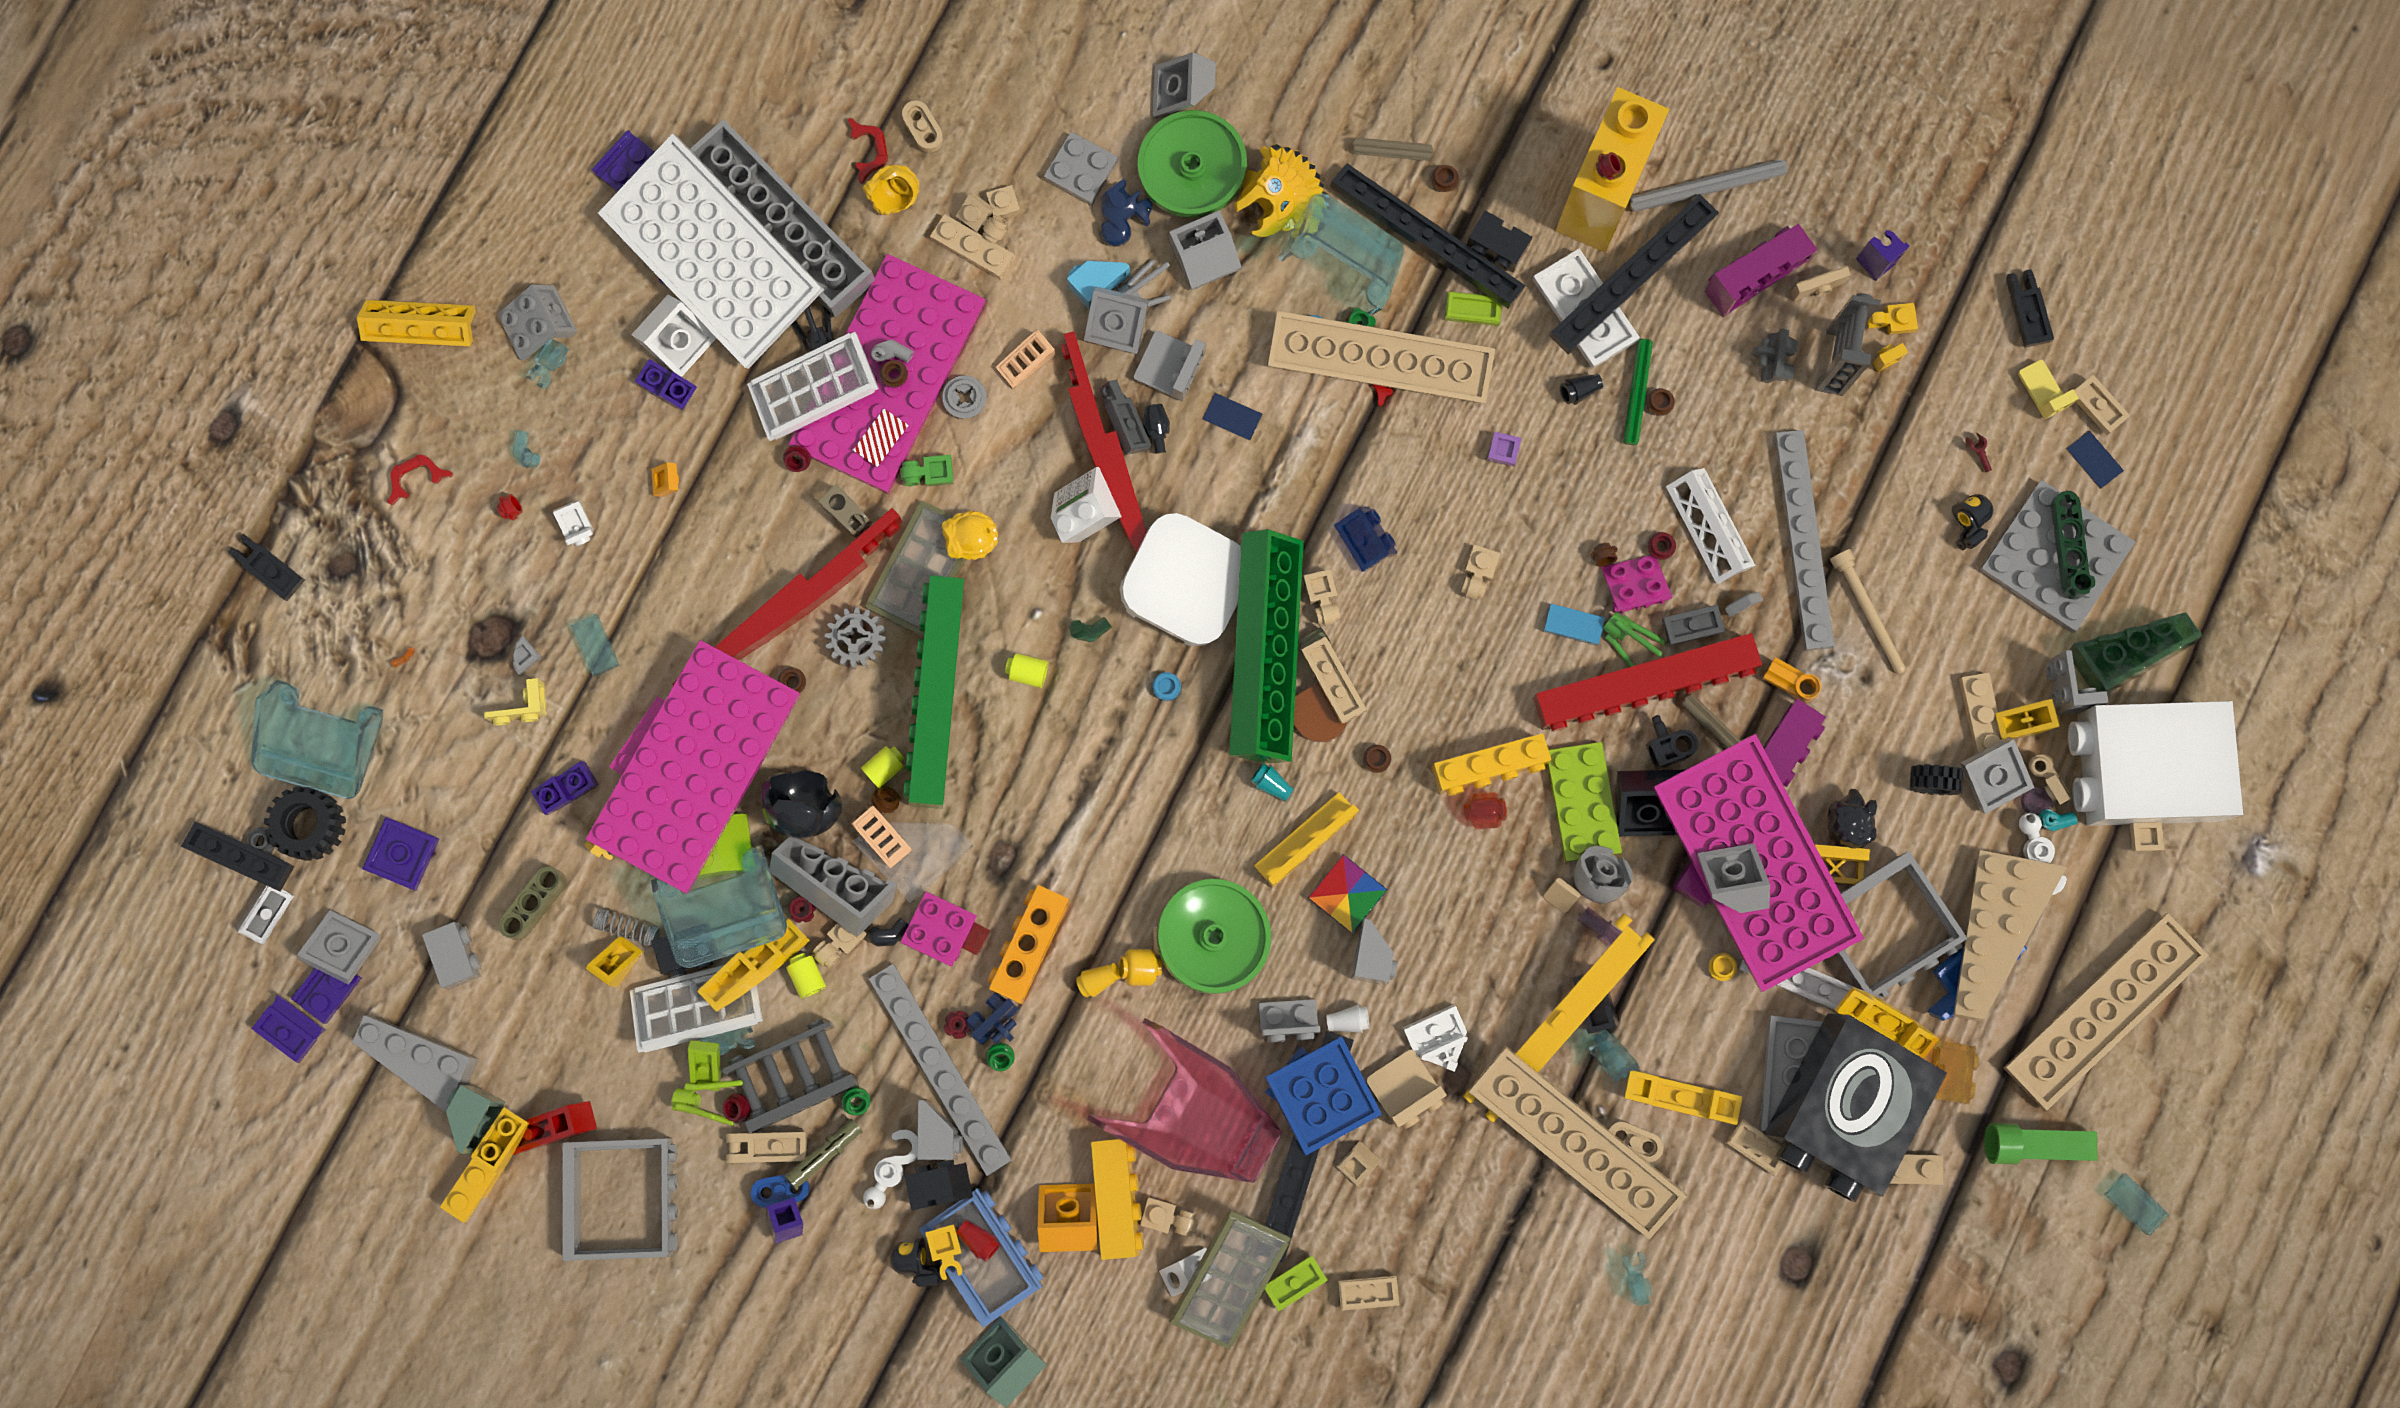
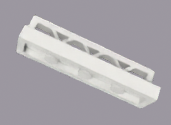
(1719, 521)

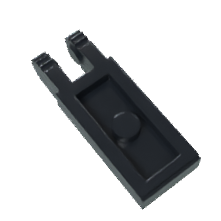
(2030, 310)
(268, 569)

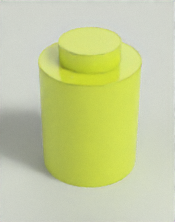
(1027, 670)
(883, 765)
(805, 975)

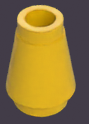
(1095, 980)

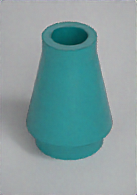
(1271, 782)

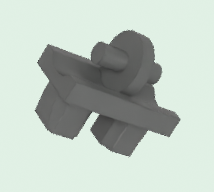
(1773, 355)

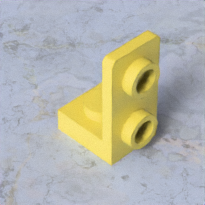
(2045, 390)
(533, 696)

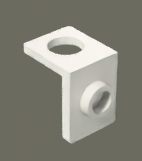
(1184, 1270)

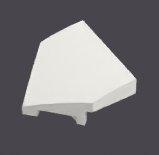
(1438, 1037)

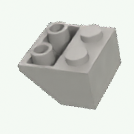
(1205, 250)

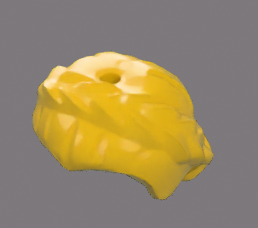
(892, 189)
(969, 535)

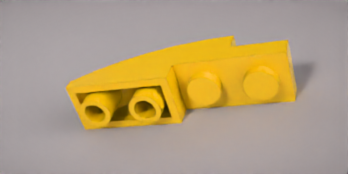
(486, 1165)

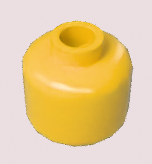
(1140, 967)

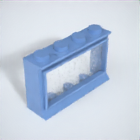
(1005, 1278)

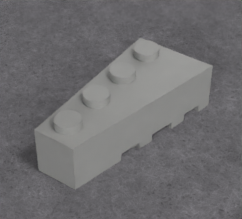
(830, 884)
(417, 1060)

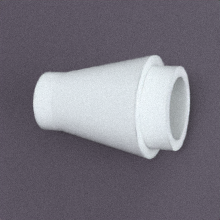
(1349, 1020)

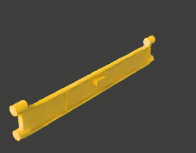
(1581, 999)

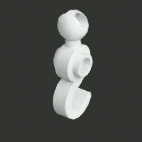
(2038, 847)
(890, 1171)

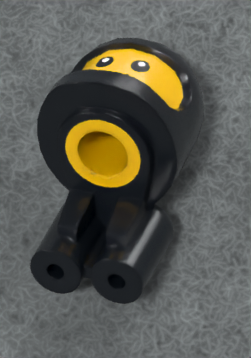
(1972, 516)
(912, 1259)

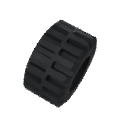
(283, 817)

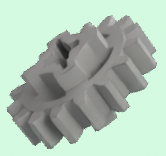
(843, 636)

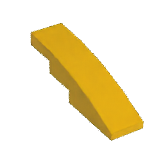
(751, 968)

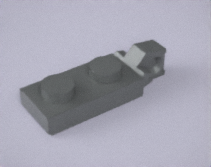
(1124, 419)

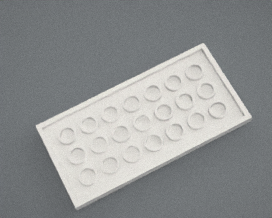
(710, 251)

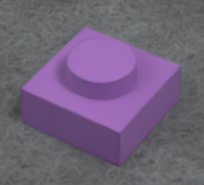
(1504, 449)

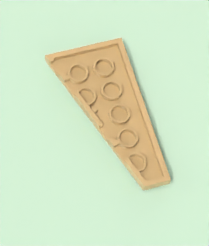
(2002, 914)

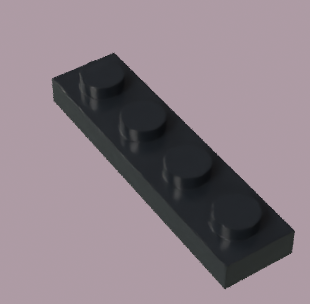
(237, 856)

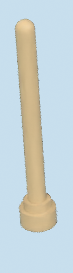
(1845, 564)

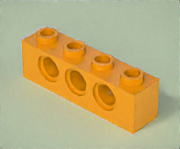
(1018, 987)

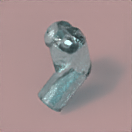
(522, 452)

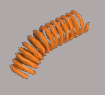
(410, 652)

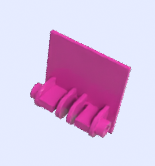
(1636, 584)
(939, 929)

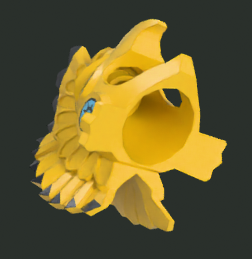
(1280, 188)

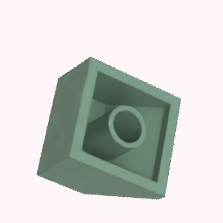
(471, 1116)
(1003, 1362)

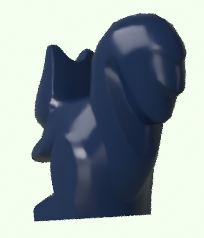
(1117, 208)

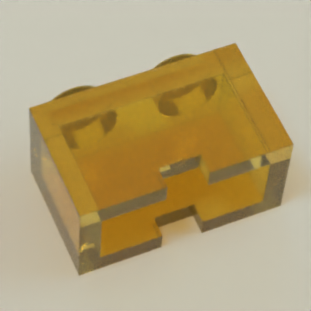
(1959, 1063)

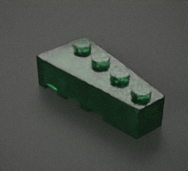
(2125, 655)

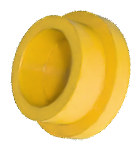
(1722, 966)

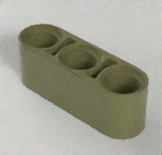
(519, 909)

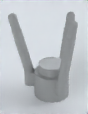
(1129, 289)

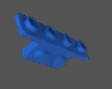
(1948, 976)

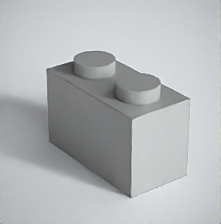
(452, 955)

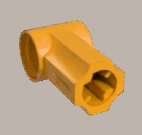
(1789, 678)

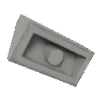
(263, 913)

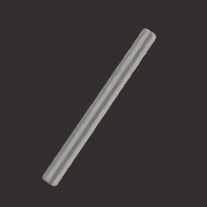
(1708, 185)

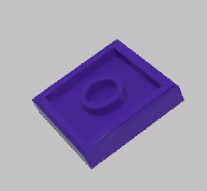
(400, 854)

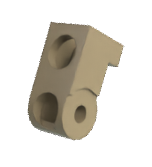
(844, 511)

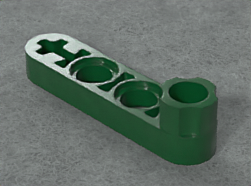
(2076, 545)

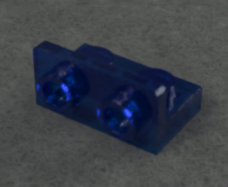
(1366, 537)

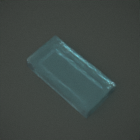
(595, 645)
(2136, 1204)

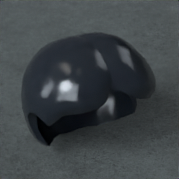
(799, 804)

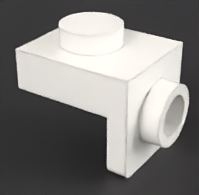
(574, 523)

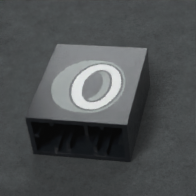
(1853, 1107)

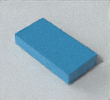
(1574, 624)

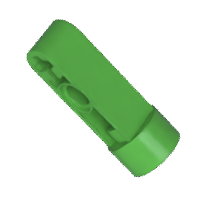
(2009, 1144)

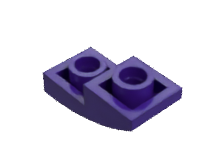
(665, 384)
(565, 788)

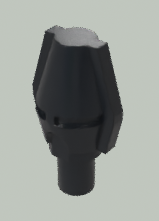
(1156, 426)

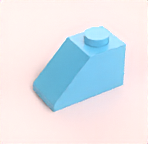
(1096, 273)

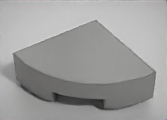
(1743, 603)
(524, 656)

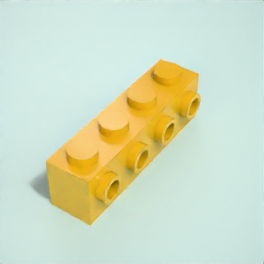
(1491, 763)
(1116, 1199)

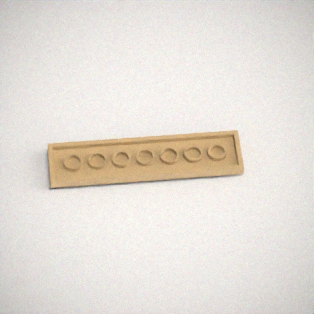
(1381, 357)
(2105, 1011)
(1577, 1142)

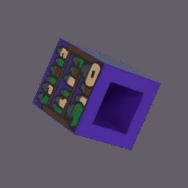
(784, 1220)

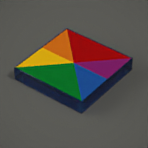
(1347, 894)

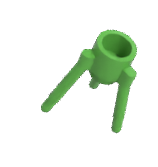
(1620, 627)

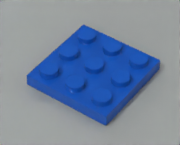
(1323, 1095)

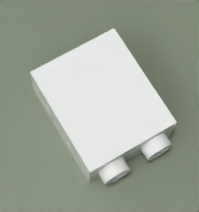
(2156, 763)

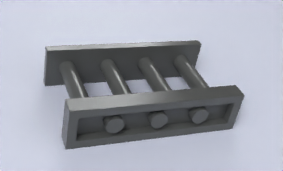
(1848, 357)
(813, 1092)

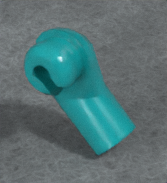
(2054, 821)

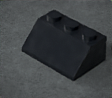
(1638, 805)

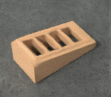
(1019, 352)
(866, 817)

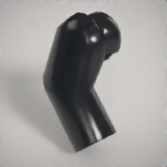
(888, 937)

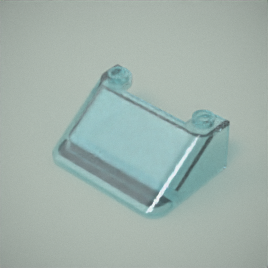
(1351, 240)
(312, 745)
(722, 915)

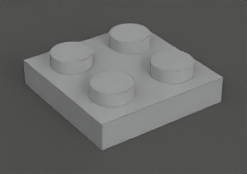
(1081, 168)
(1116, 320)
(1997, 775)
(338, 947)

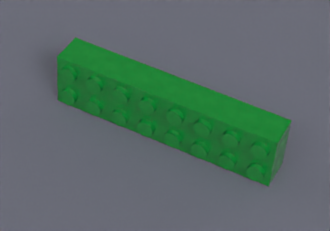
(1266, 647)
(936, 692)

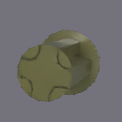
(1312, 637)

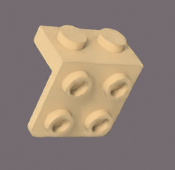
(1405, 1089)

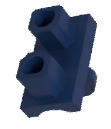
(993, 1025)

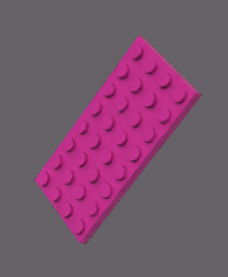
(931, 321)
(693, 767)
(1742, 802)

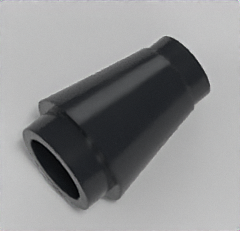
(1579, 388)

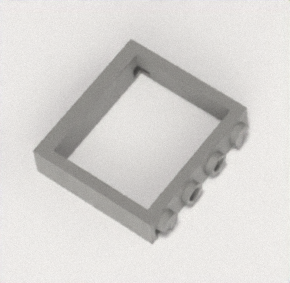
(1927, 959)
(572, 1200)

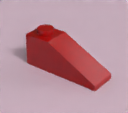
(557, 1126)

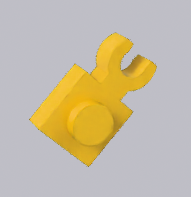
(944, 1246)

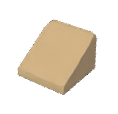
(1561, 895)
(1358, 1163)

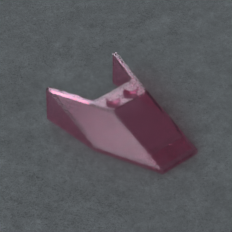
(1202, 1119)

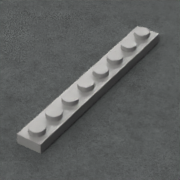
(1804, 540)
(940, 1069)

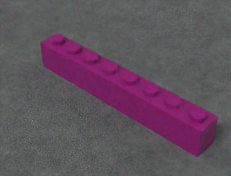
(1784, 749)

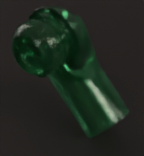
(1089, 632)

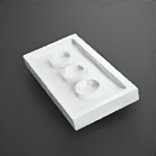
(1566, 287)

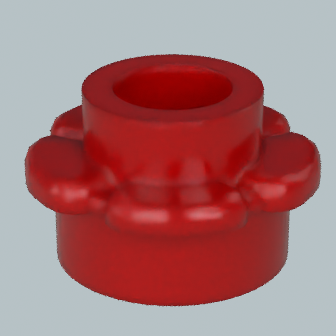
(509, 507)

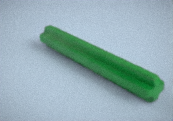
(1638, 391)

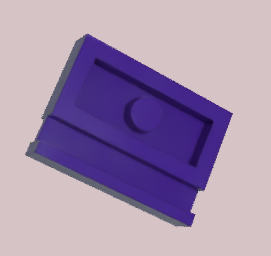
(622, 161)
(323, 994)
(288, 1029)

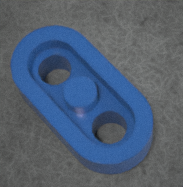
(780, 1191)

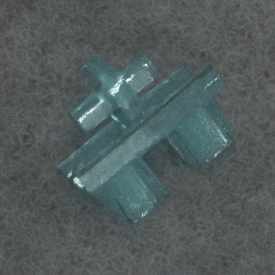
(1612, 1055)

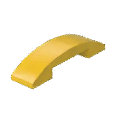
(1888, 1021)
(1683, 1097)

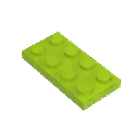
(1583, 800)

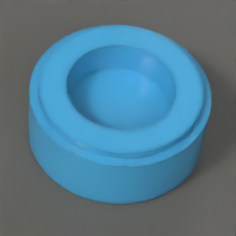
(1166, 686)

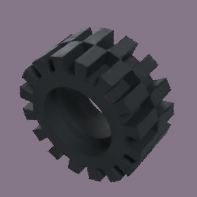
(1936, 779)

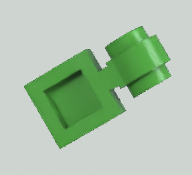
(936, 471)

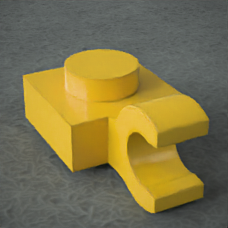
(1897, 319)

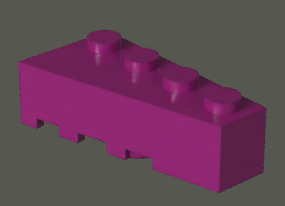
(1759, 269)

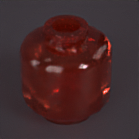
(1485, 810)

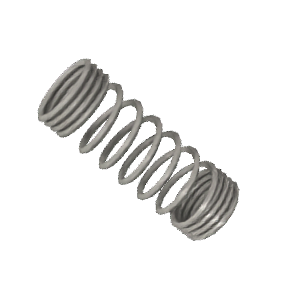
(602, 917)

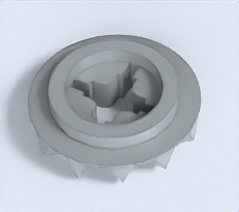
(963, 385)

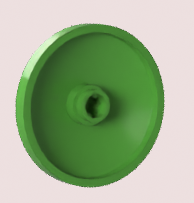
(1192, 163)
(1213, 936)

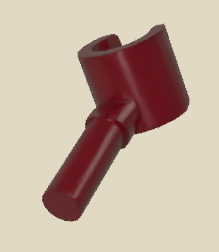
(1979, 449)

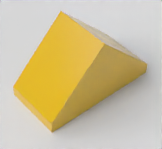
(2027, 720)
(615, 961)

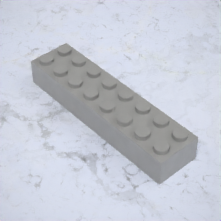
(785, 217)

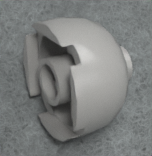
(1602, 875)

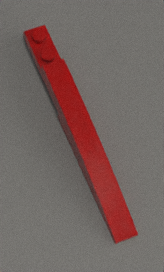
(1103, 447)
(804, 596)

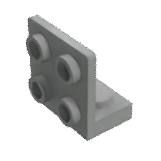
(535, 319)
(1170, 364)
(2065, 693)
(1288, 1019)

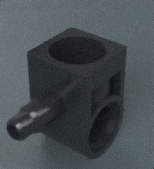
(1664, 750)

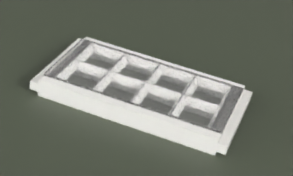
(812, 386)
(676, 1013)

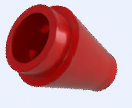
(978, 1240)

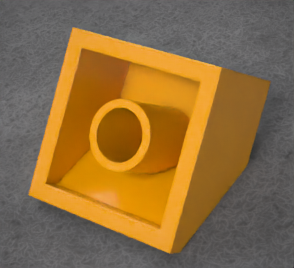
(1067, 1218)

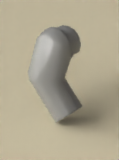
(891, 349)

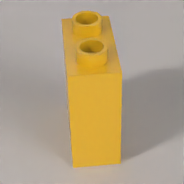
(1599, 203)

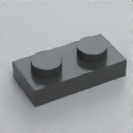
(1693, 625)

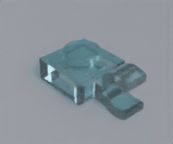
(548, 359)
(730, 1039)
(1639, 1286)

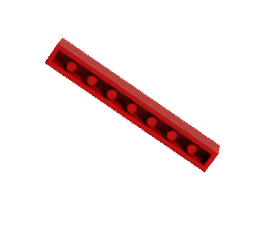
(1647, 681)

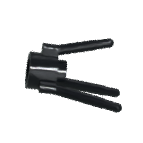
(816, 336)

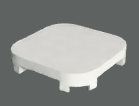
(1183, 580)

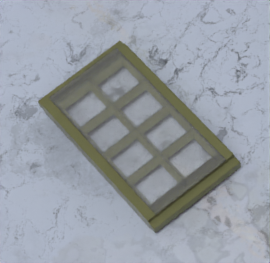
(914, 559)
(1229, 1279)

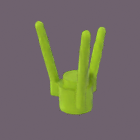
(688, 1101)

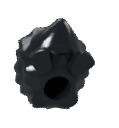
(1852, 821)

